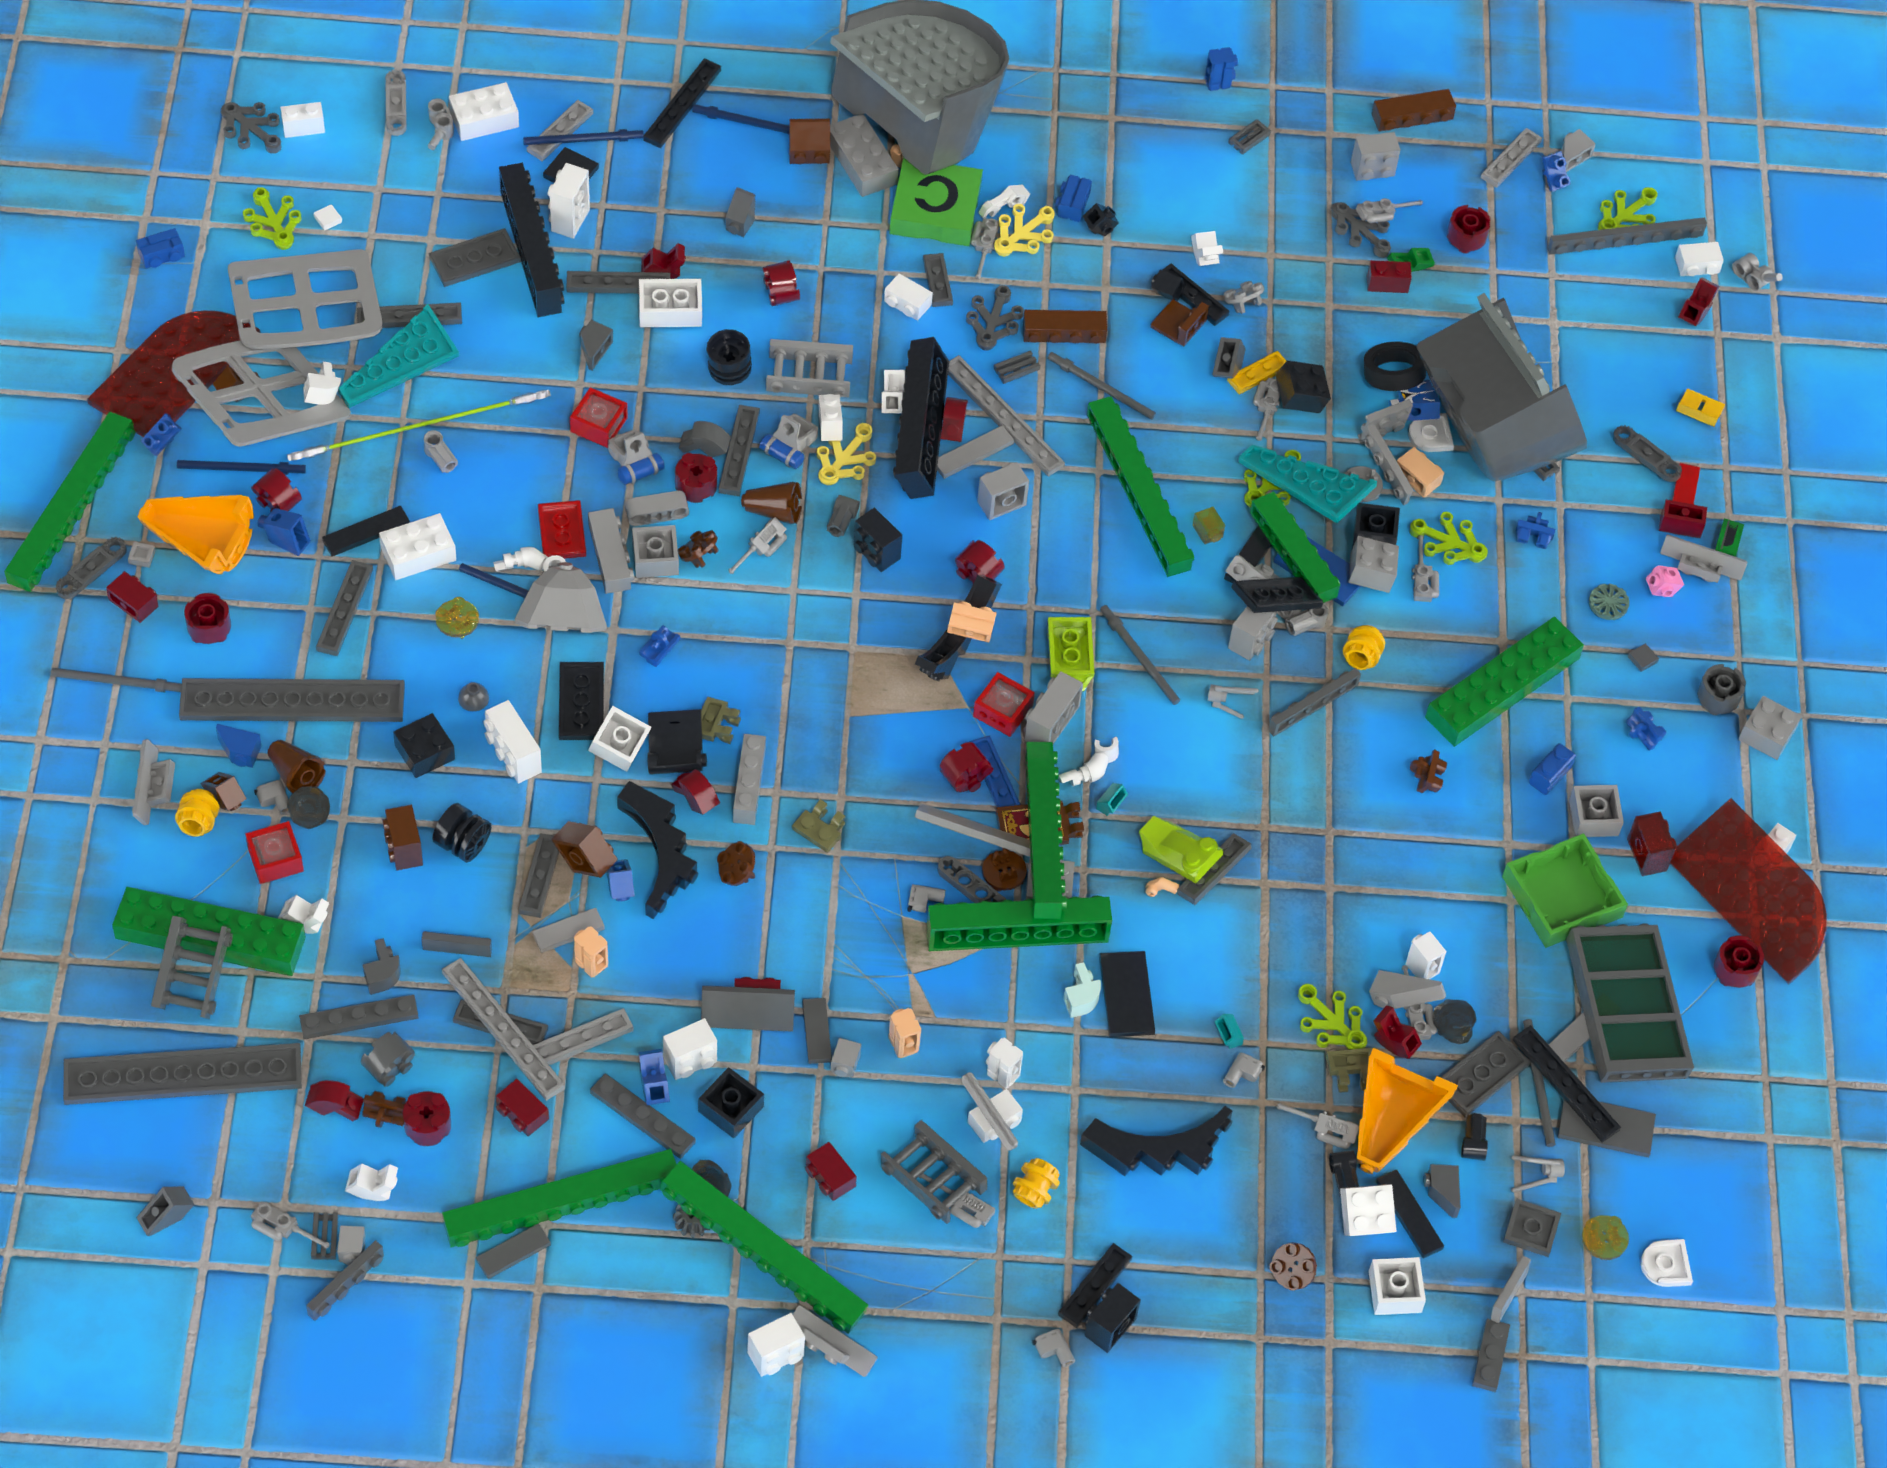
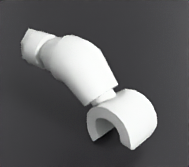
(528, 557)
(1095, 767)

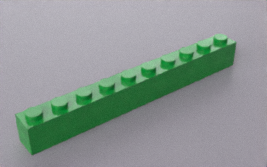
(1139, 486)
(69, 502)
(1043, 830)
(557, 1199)
(763, 1247)

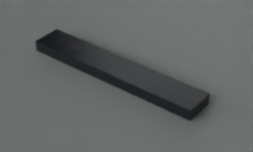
(682, 103)
(1566, 1083)

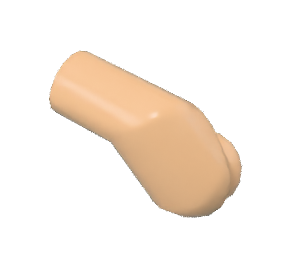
(1161, 883)

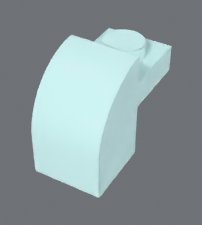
(1085, 995)

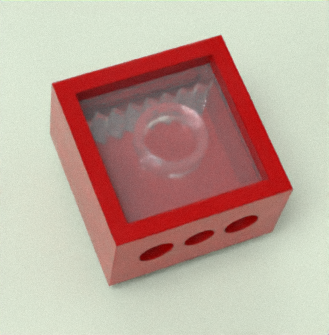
(598, 417)
(1003, 704)
(274, 852)

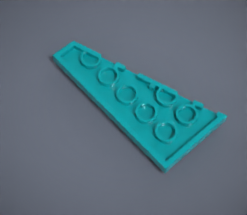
(406, 355)
(1311, 483)

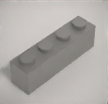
(609, 550)
(749, 779)

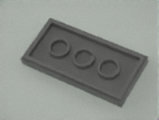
(474, 257)
(748, 1008)
(1485, 1072)
(1633, 1138)

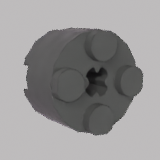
(1721, 689)
(388, 1058)

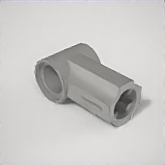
(439, 452)
(1307, 620)

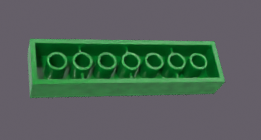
(1504, 681)
(1013, 924)
(256, 941)

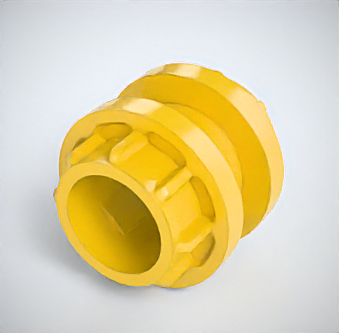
(1364, 647)
(197, 812)
(1035, 1184)

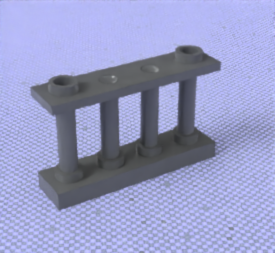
(173, 952)
(942, 1152)

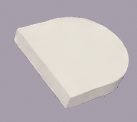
(1431, 434)
(1667, 1263)

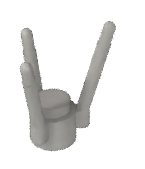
(1219, 694)
(1551, 1167)

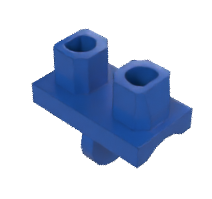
(1555, 171)
(161, 434)
(1535, 527)
(659, 645)
(1644, 728)

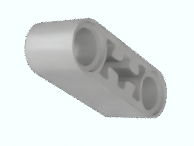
(657, 508)

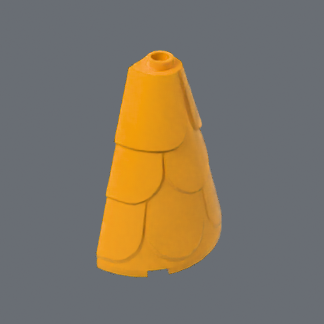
(203, 527)
(1395, 1109)

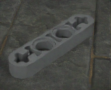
(970, 889)

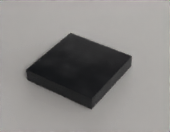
(570, 157)

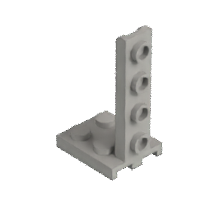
(1377, 426)

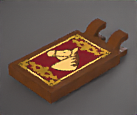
(1015, 821)

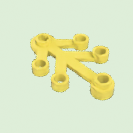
(1023, 232)
(845, 457)

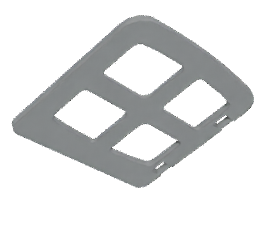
(305, 299)
(253, 432)

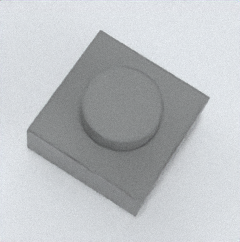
(141, 554)

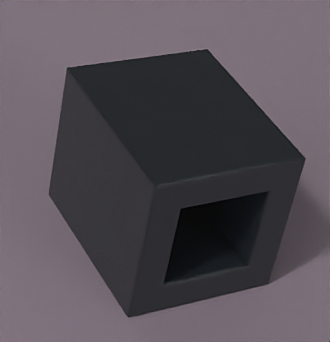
(1168, 285)

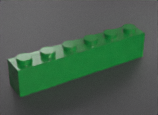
(1294, 546)

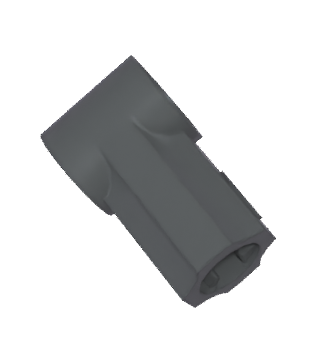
(843, 512)

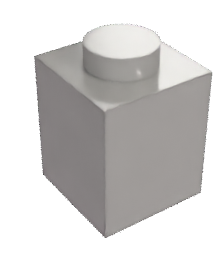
(845, 1058)
(350, 1243)

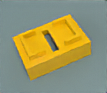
(1710, 412)

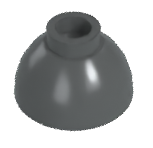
(473, 697)

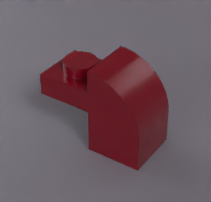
(663, 262)
(1700, 302)
(954, 419)
(697, 791)
(1394, 1036)
(334, 1096)

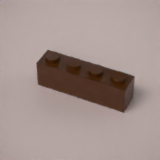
(1413, 110)
(1065, 326)

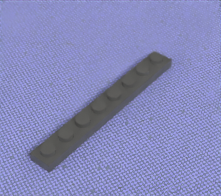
(1626, 236)

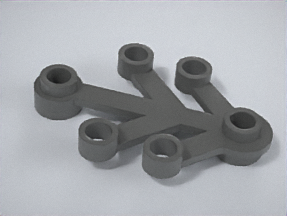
(232, 111)
(1343, 212)
(1001, 296)

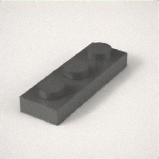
(1491, 1355)

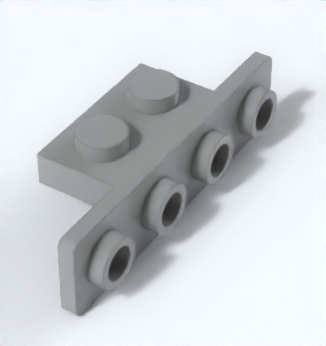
(1702, 560)
(1243, 570)
(153, 782)
(833, 1343)

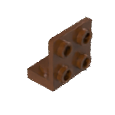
(1180, 322)

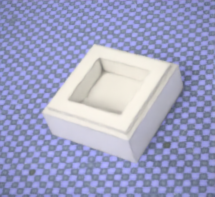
(327, 217)

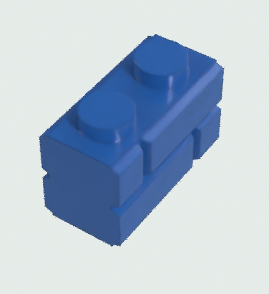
(1220, 68)
(1074, 198)
(160, 248)
(1552, 769)

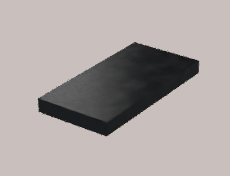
(1277, 594)
(581, 700)
(1127, 994)

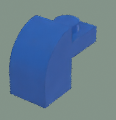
(653, 1077)

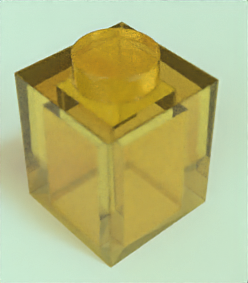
(1209, 525)

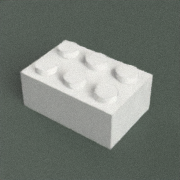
(483, 111)
(569, 200)
(670, 302)
(417, 546)
(512, 742)

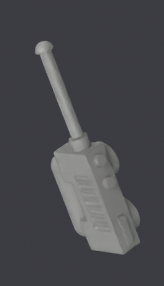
(1381, 210)
(986, 241)
(1267, 404)
(760, 541)
(1421, 575)
(1415, 1017)
(1325, 1122)
(982, 1211)
(282, 1222)

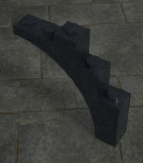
(943, 654)
(656, 819)
(1160, 1153)

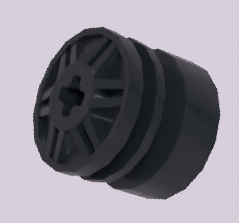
(729, 357)
(461, 832)

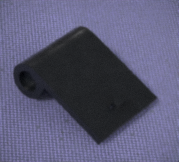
(675, 742)

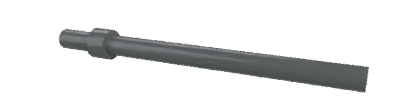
(1068, 366)
(1117, 625)
(159, 685)
(1542, 1100)

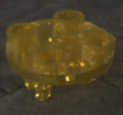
(452, 611)
(1595, 1240)

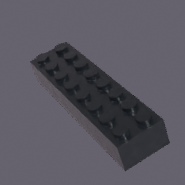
(531, 239)
(921, 418)

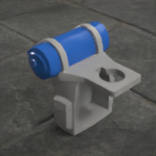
(789, 440)
(634, 456)

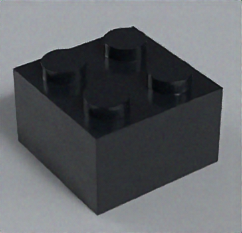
(1303, 386)
(1376, 523)
(877, 540)
(424, 745)
(731, 1102)
(1111, 1317)

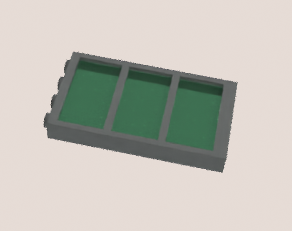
(1629, 1003)

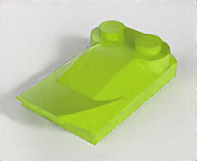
(1071, 647)
(1179, 848)

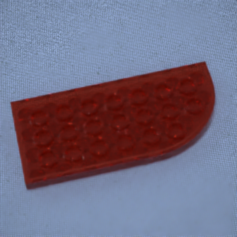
(144, 383)
(1755, 888)

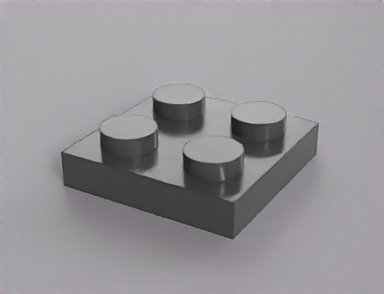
(1532, 1227)

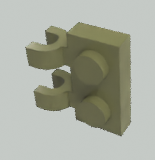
(712, 716)
(816, 830)
(1348, 1062)

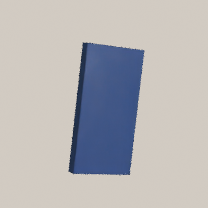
(1338, 568)

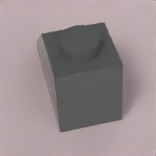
(741, 212)
(595, 342)
(1229, 358)
(1444, 1187)
(165, 1209)

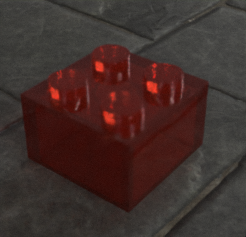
(1651, 843)

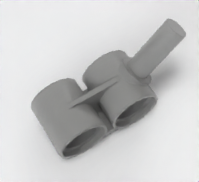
(442, 121)
(1755, 277)

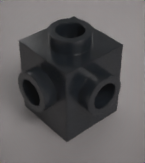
(1101, 219)

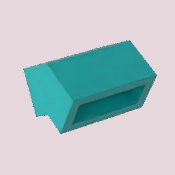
(1103, 803)
(1229, 1021)

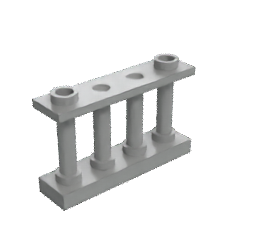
(809, 351)

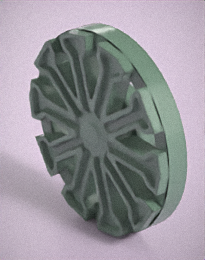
(1609, 602)

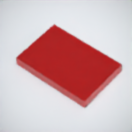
(562, 529)

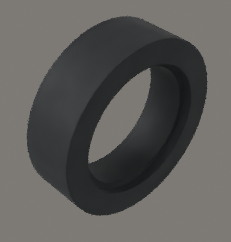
(1394, 380)

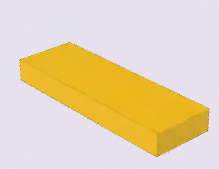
(1257, 372)

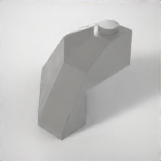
(562, 600)

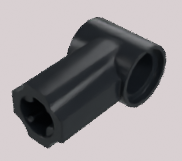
(1474, 1143)
(1344, 1167)

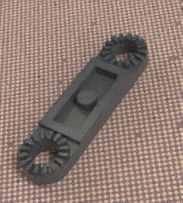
(1647, 453)
(91, 568)

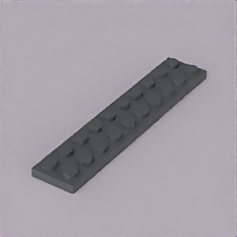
(292, 700)
(182, 1073)

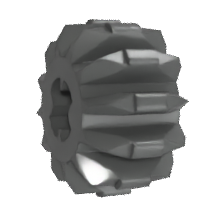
(687, 1223)

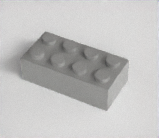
(863, 155)

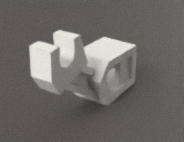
(1011, 195)

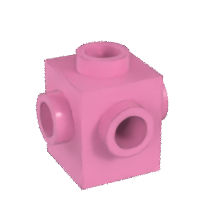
(1664, 581)

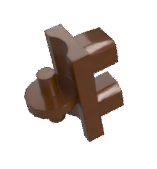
(1425, 770)
(383, 1110)

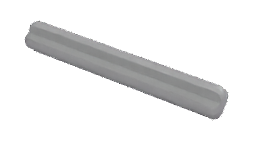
(989, 1111)

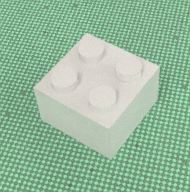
(619, 738)
(690, 1049)
(1368, 1210)
(1397, 1286)
(776, 1345)

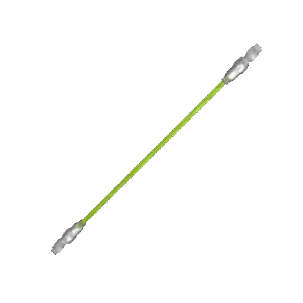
(313, 451)

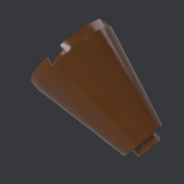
(775, 501)
(296, 765)

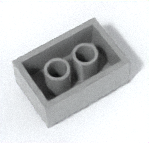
(1053, 709)

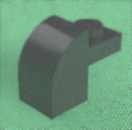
(707, 437)
(382, 973)

